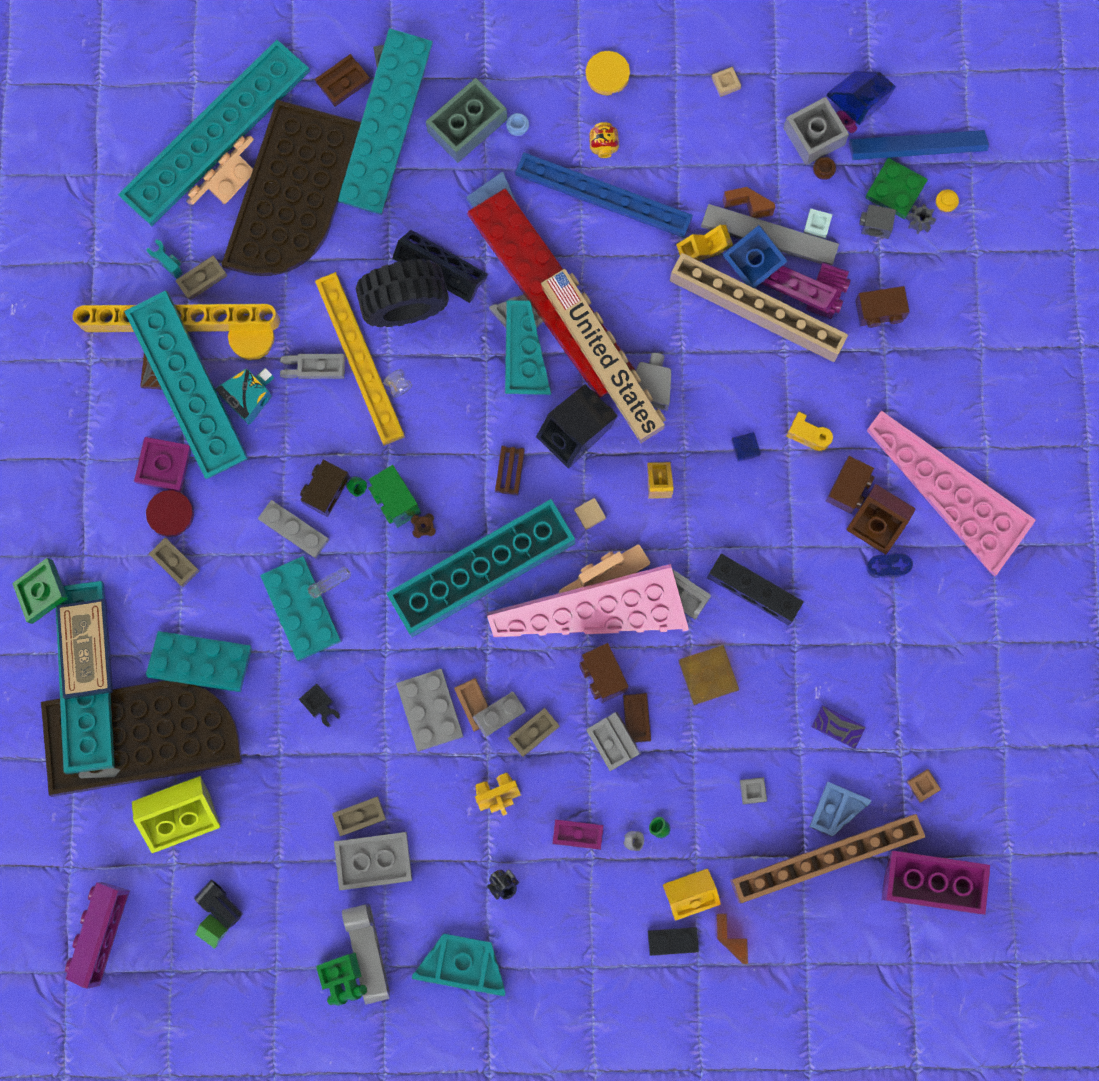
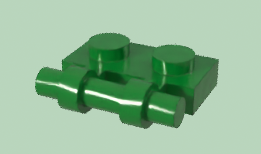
(339, 971)

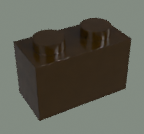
(324, 487)

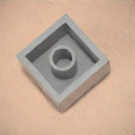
(815, 131)

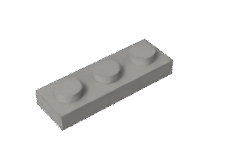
(293, 529)

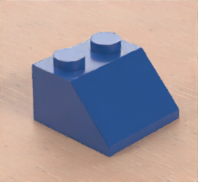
(755, 257)

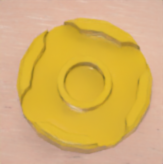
(607, 72)
(251, 344)

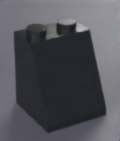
(576, 425)

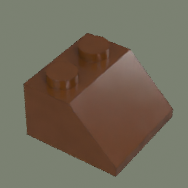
(881, 519)

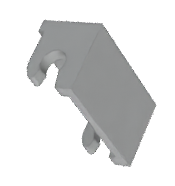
(692, 596)

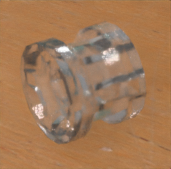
(397, 383)

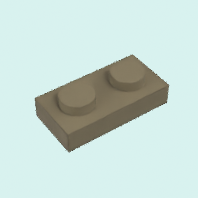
(201, 278)
(174, 562)
(533, 732)
(359, 816)

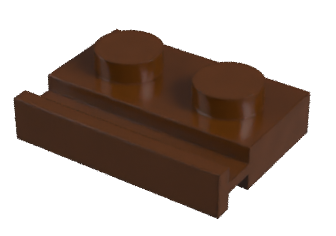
(342, 80)

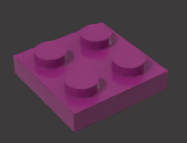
(162, 464)

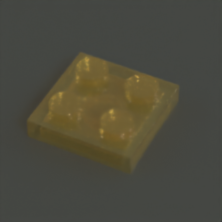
(708, 675)

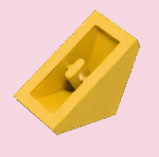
(659, 480)

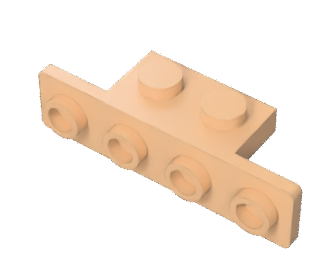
(227, 177)
(611, 567)

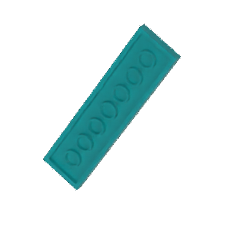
(385, 121)
(186, 384)
(88, 719)

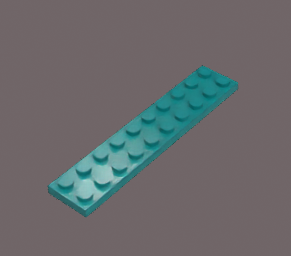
(213, 133)

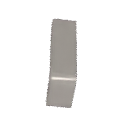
(365, 944)

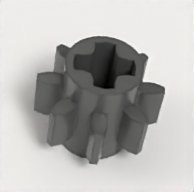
(926, 215)

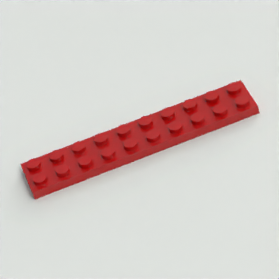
(529, 265)

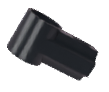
(214, 900)

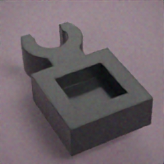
(317, 703)

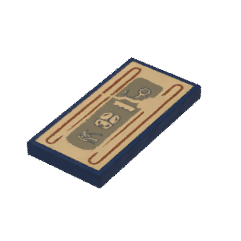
(84, 649)

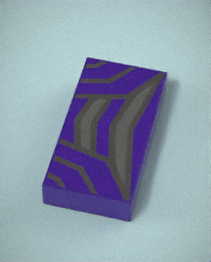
(838, 727)

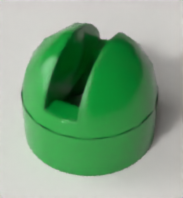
(360, 489)
(659, 827)

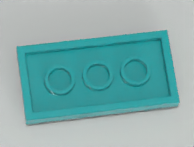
(301, 616)
(199, 661)

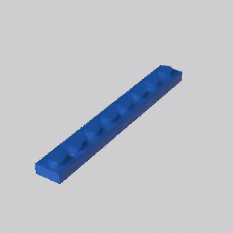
(603, 195)

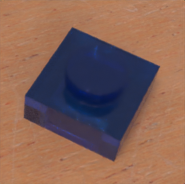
(745, 446)

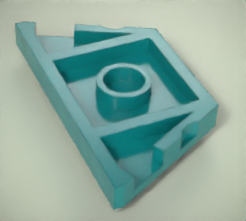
(462, 964)

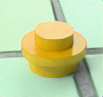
(947, 200)

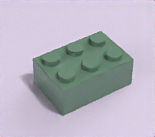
(466, 120)

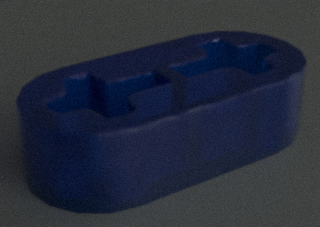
(888, 560)

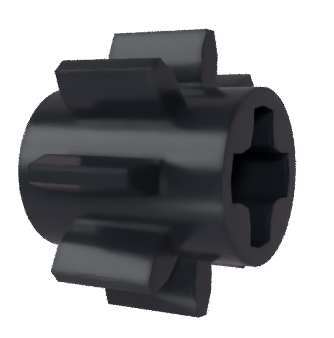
(503, 884)

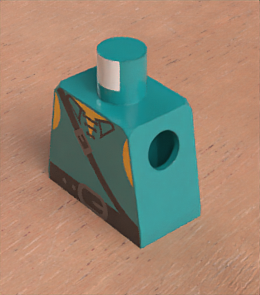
(247, 393)

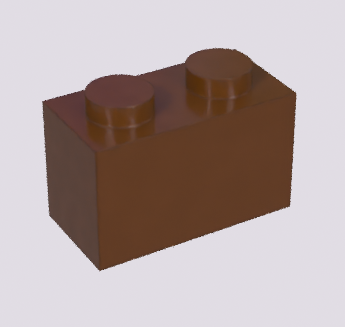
(882, 306)
(850, 485)

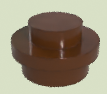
(824, 168)

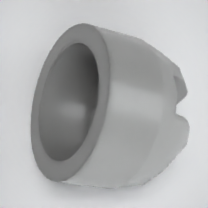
(638, 843)

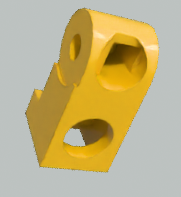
(808, 434)

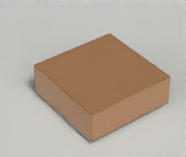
(923, 785)

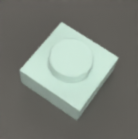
(818, 223)

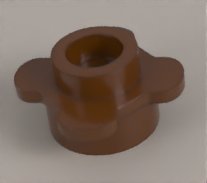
(427, 520)

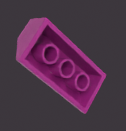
(936, 882)
(97, 935)

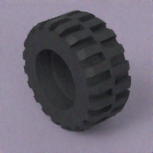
(402, 293)

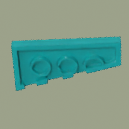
(523, 354)

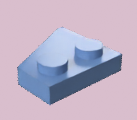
(836, 809)

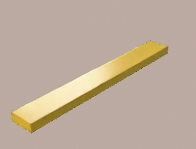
(359, 359)

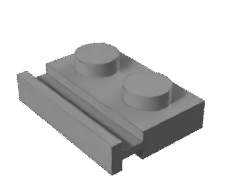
(613, 741)

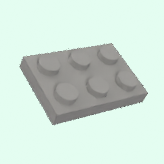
(429, 710)
(373, 861)

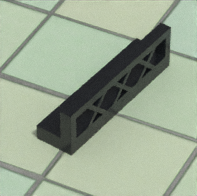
(455, 277)

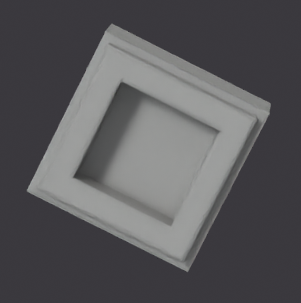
(753, 791)

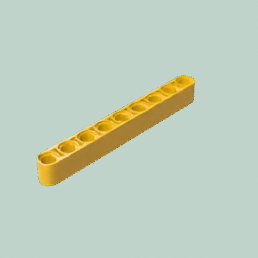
(188, 314)

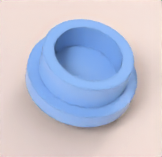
(517, 124)

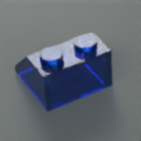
(862, 94)

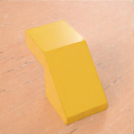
(707, 245)

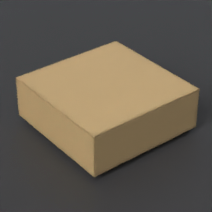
(726, 81)
(590, 514)

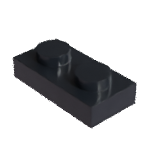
(673, 941)

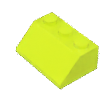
(175, 814)

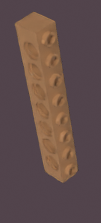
(827, 858)

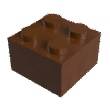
(603, 672)

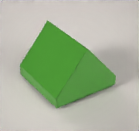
(211, 931)

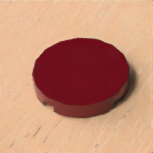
(169, 513)

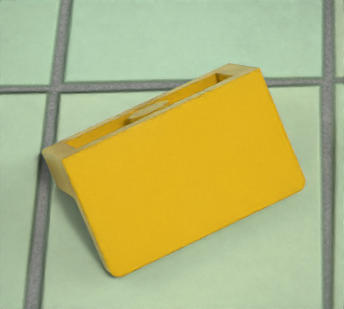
(691, 894)

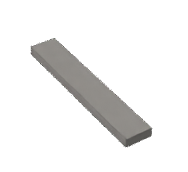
(786, 239)

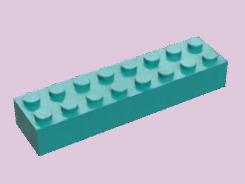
(481, 568)

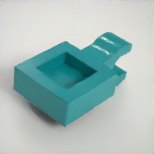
(170, 262)

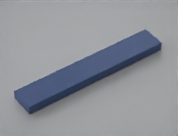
(918, 145)

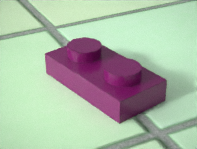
(577, 834)

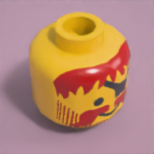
(604, 140)

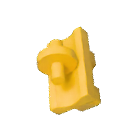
(499, 797)

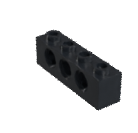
(755, 589)

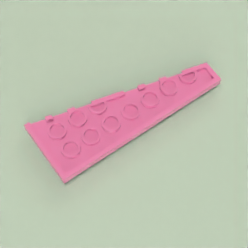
(972, 509)
(622, 604)

